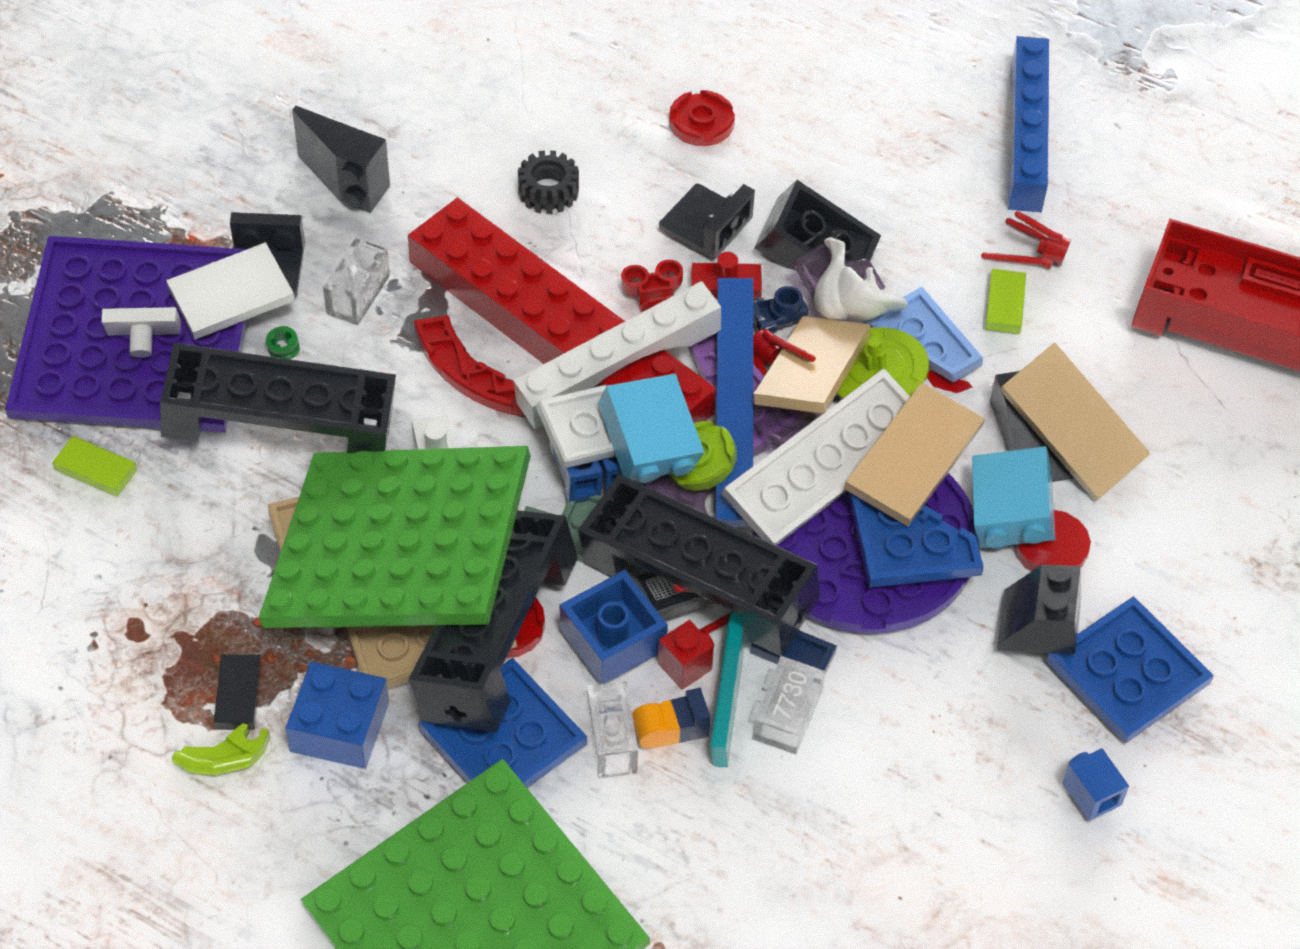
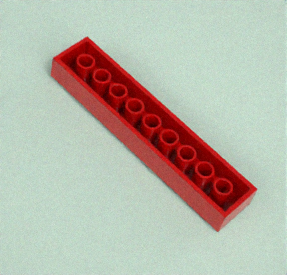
(531, 298)

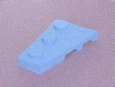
(945, 345)

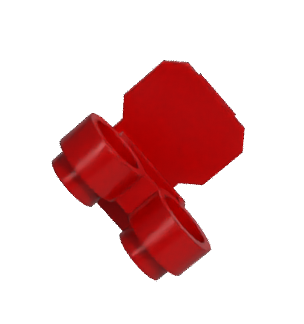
(652, 287)

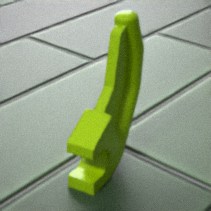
(228, 756)

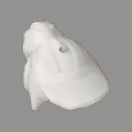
(846, 295)

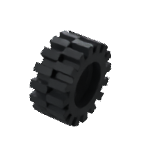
(548, 168)

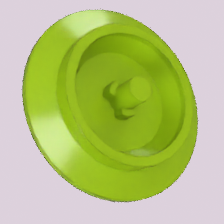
(893, 351)

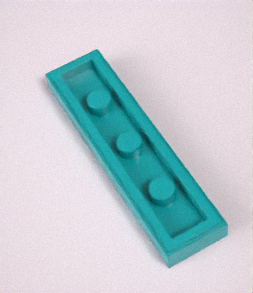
(728, 690)

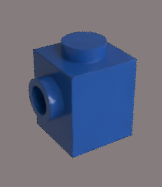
(1095, 783)

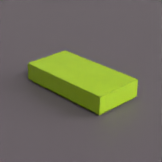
(1005, 301)
(94, 466)

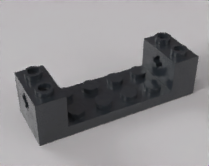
(276, 395)
(703, 556)
(461, 665)

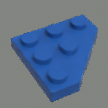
(913, 553)

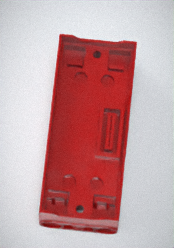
(1224, 294)

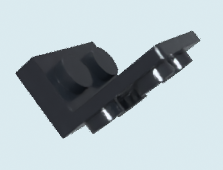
(708, 219)
(282, 235)

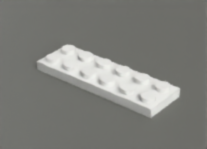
(816, 462)

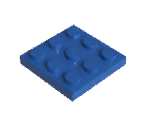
(1131, 669)
(530, 738)

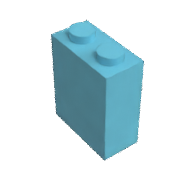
(650, 428)
(1013, 497)

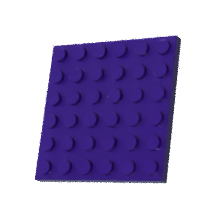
(67, 359)

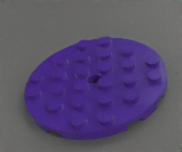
(843, 584)

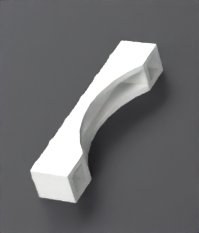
(670, 324)

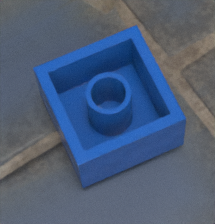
(612, 626)
(337, 715)

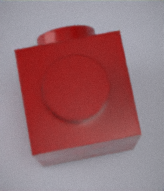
(686, 654)

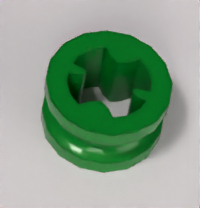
(279, 334)

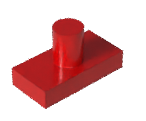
(726, 267)

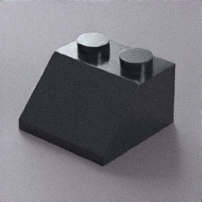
(1042, 611)

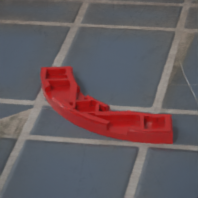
(462, 371)

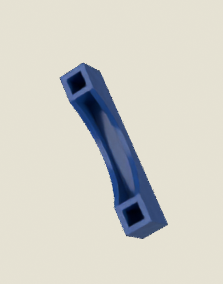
(1030, 124)

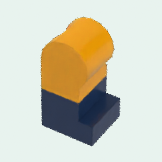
(672, 720)

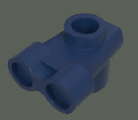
(780, 311)

